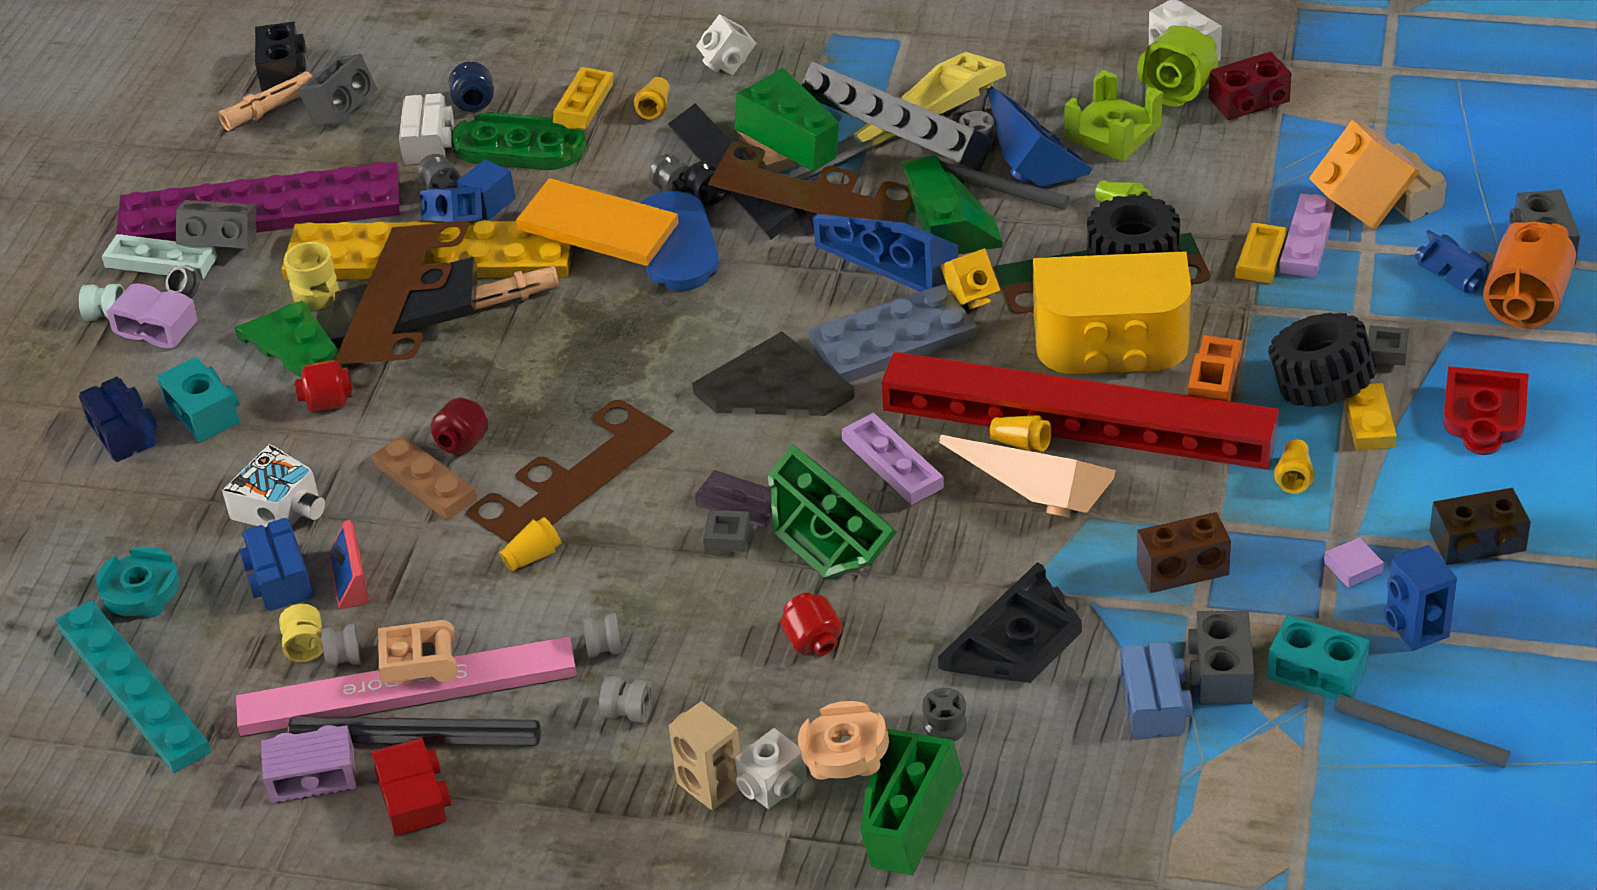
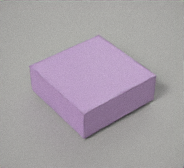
(1353, 562)

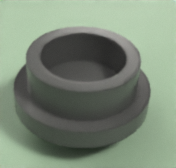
(183, 280)

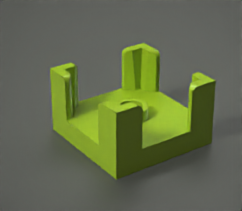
(1112, 123)

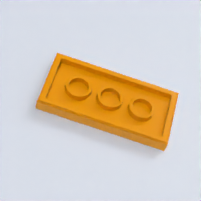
(597, 221)

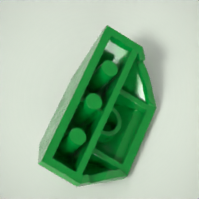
(824, 517)

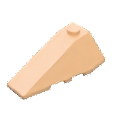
(1041, 478)

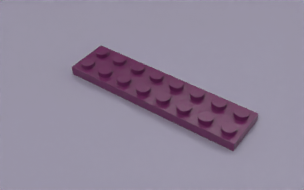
(280, 200)

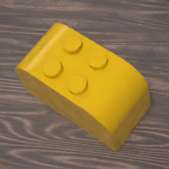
(1112, 312)

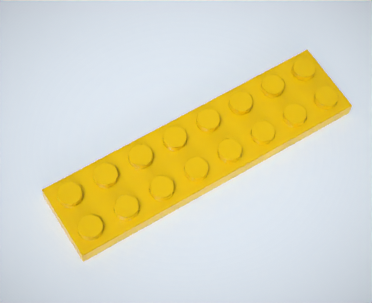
(495, 245)

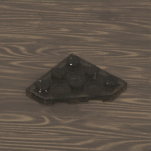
(774, 379)

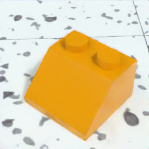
(1364, 173)

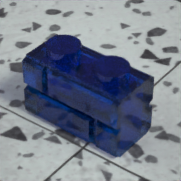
(119, 418)

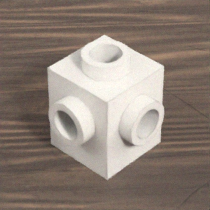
(725, 45)
(770, 769)

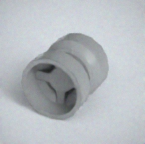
(625, 698)

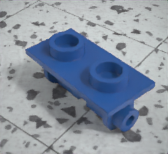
(1467, 269)

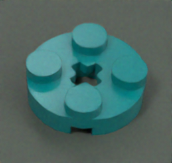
(145, 598)

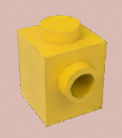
(970, 278)

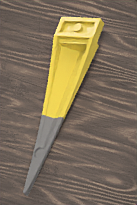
(940, 91)

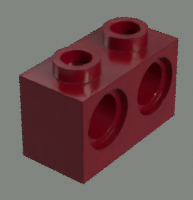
(1249, 85)

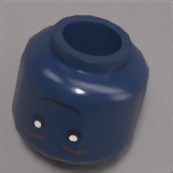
(471, 86)

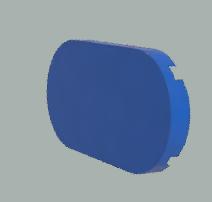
(690, 250)

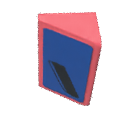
(348, 568)

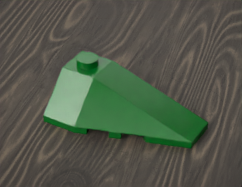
(948, 206)

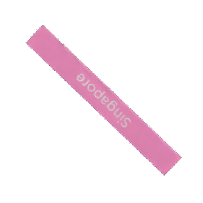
(366, 694)

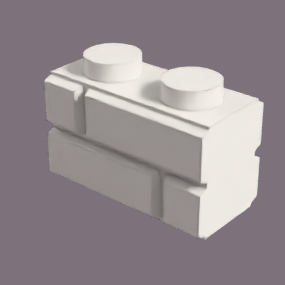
(425, 127)

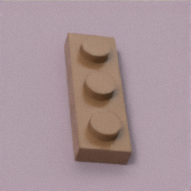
(424, 477)

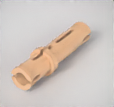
(256, 105)
(517, 287)

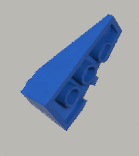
(1030, 146)
(886, 248)

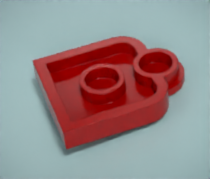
(1485, 407)

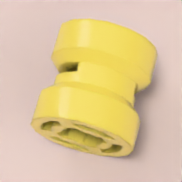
(301, 633)

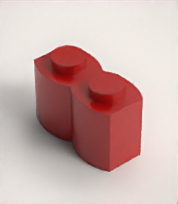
(410, 786)

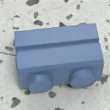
(1154, 691)

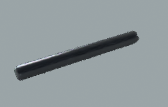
(429, 729)

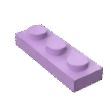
(1307, 235)
(892, 458)

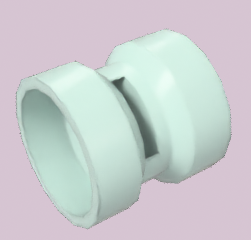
(96, 301)

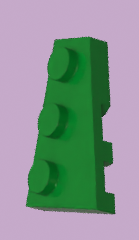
(290, 336)

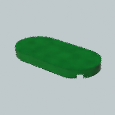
(518, 141)

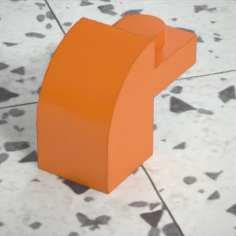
(1215, 369)

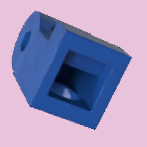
(451, 204)

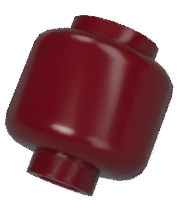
(459, 426)

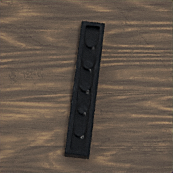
(710, 145)

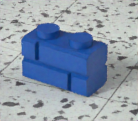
(276, 563)

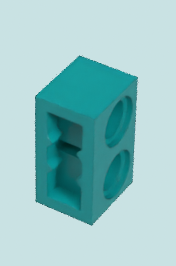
(1317, 658)

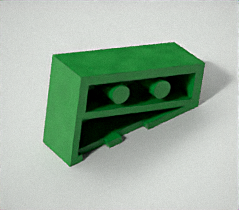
(787, 120)
(908, 799)

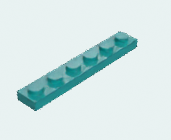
(133, 686)

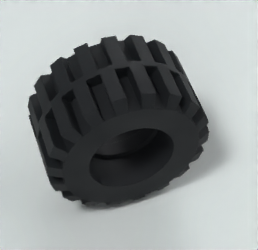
(1133, 227)
(1322, 359)

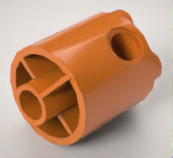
(1530, 274)

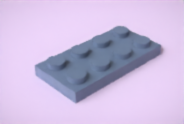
(909, 325)

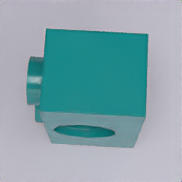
(199, 399)

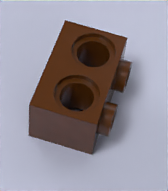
(1183, 552)

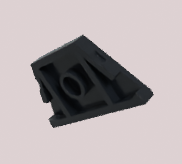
(1017, 633)

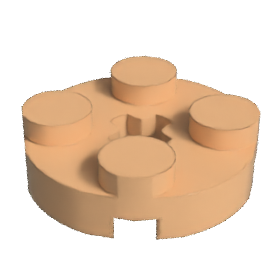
(854, 757)

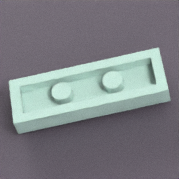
(156, 255)

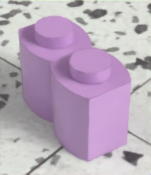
(152, 315)

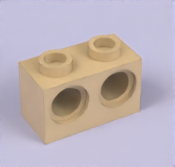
(705, 754)

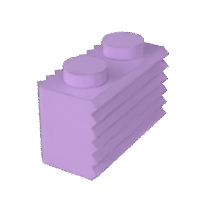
(308, 763)

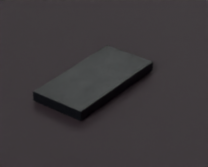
(421, 307)

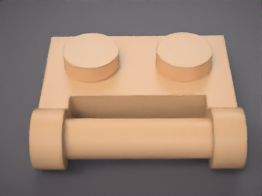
(402, 654)

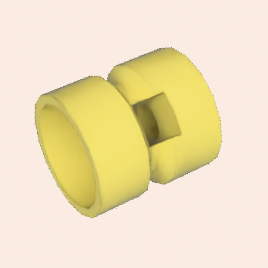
(311, 275)

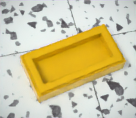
(1261, 253)

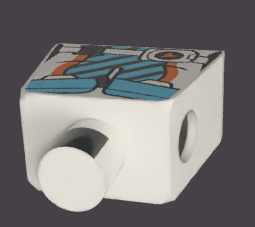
(273, 489)

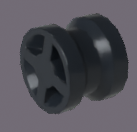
(697, 181)

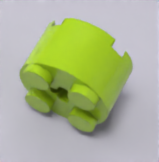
(1178, 64)

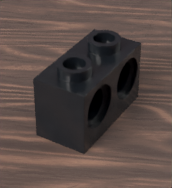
(278, 53)

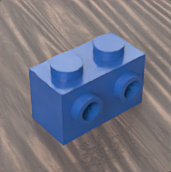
(1420, 597)

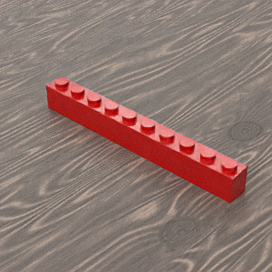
(1083, 409)

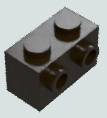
(1479, 526)

